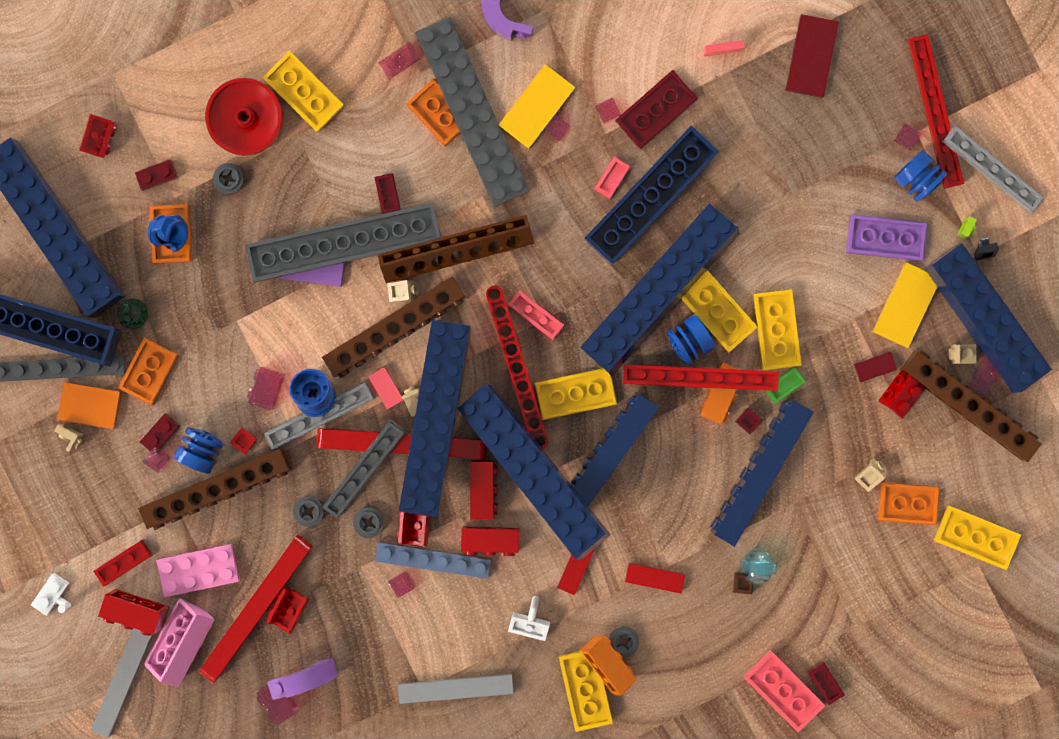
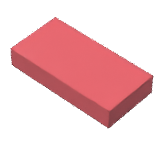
(723, 48)
(612, 178)
(385, 388)

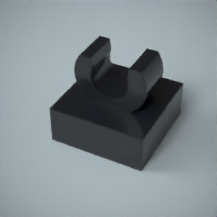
(985, 249)

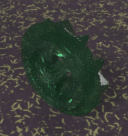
(139, 319)

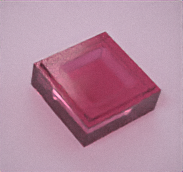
(608, 110)
(556, 128)
(907, 137)
(156, 459)
(401, 584)

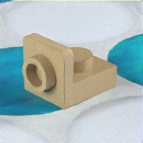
(403, 290)
(962, 354)
(411, 399)
(68, 433)
(871, 475)

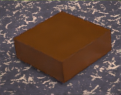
(741, 585)

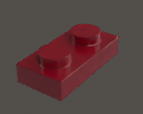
(156, 175)
(160, 433)

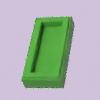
(787, 384)

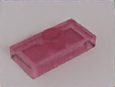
(399, 60)
(984, 377)

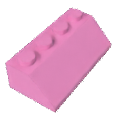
(178, 642)

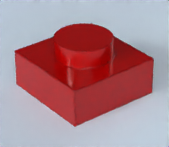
(243, 441)

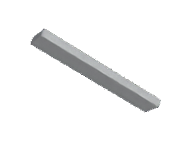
(993, 169)
(304, 424)
(121, 683)
(455, 688)

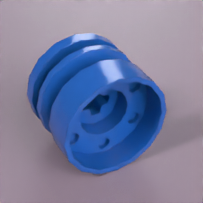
(920, 176)
(691, 339)
(307, 384)
(199, 448)

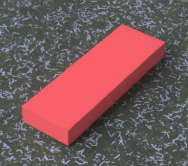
(536, 315)

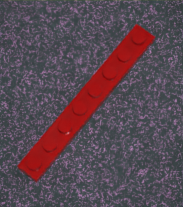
(935, 109)
(701, 377)

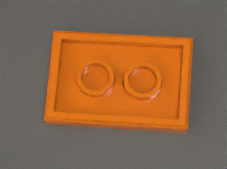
(434, 112)
(164, 253)
(148, 371)
(89, 405)
(908, 503)

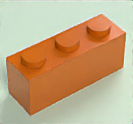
(718, 401)
(608, 664)

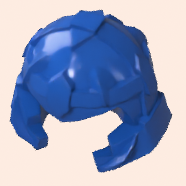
(168, 232)

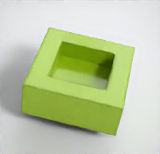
(967, 228)

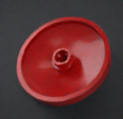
(235, 101)

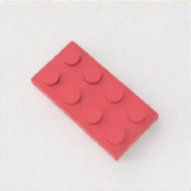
(784, 691)

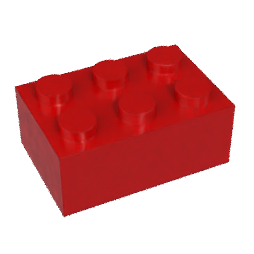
(133, 612)

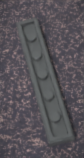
(364, 468)

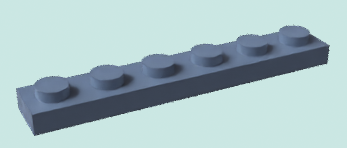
(432, 560)

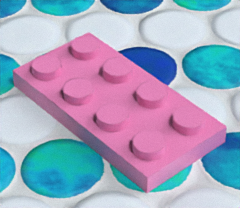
(198, 570)

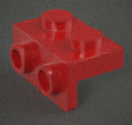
(97, 136)
(901, 394)
(413, 529)
(287, 609)

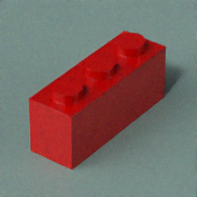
(483, 490)
(490, 540)

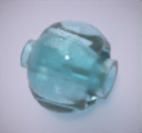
(757, 566)

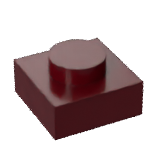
(748, 420)

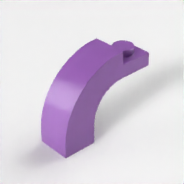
(502, 25)
(303, 680)

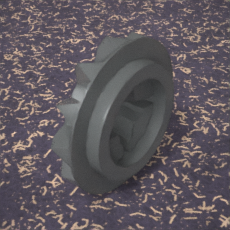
(220, 182)
(299, 510)
(359, 523)
(632, 643)

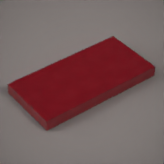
(811, 56)
(656, 109)

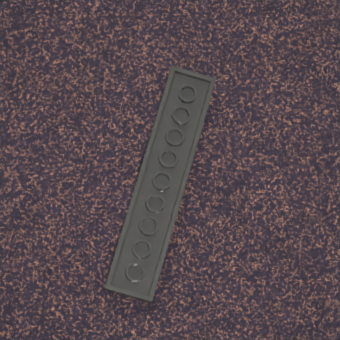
(472, 112)
(341, 242)

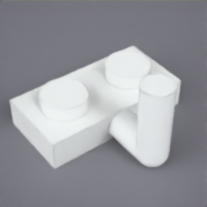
(51, 594)
(529, 625)

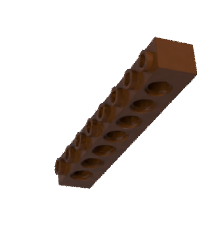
(455, 249)
(333, 358)
(1029, 442)
(151, 514)

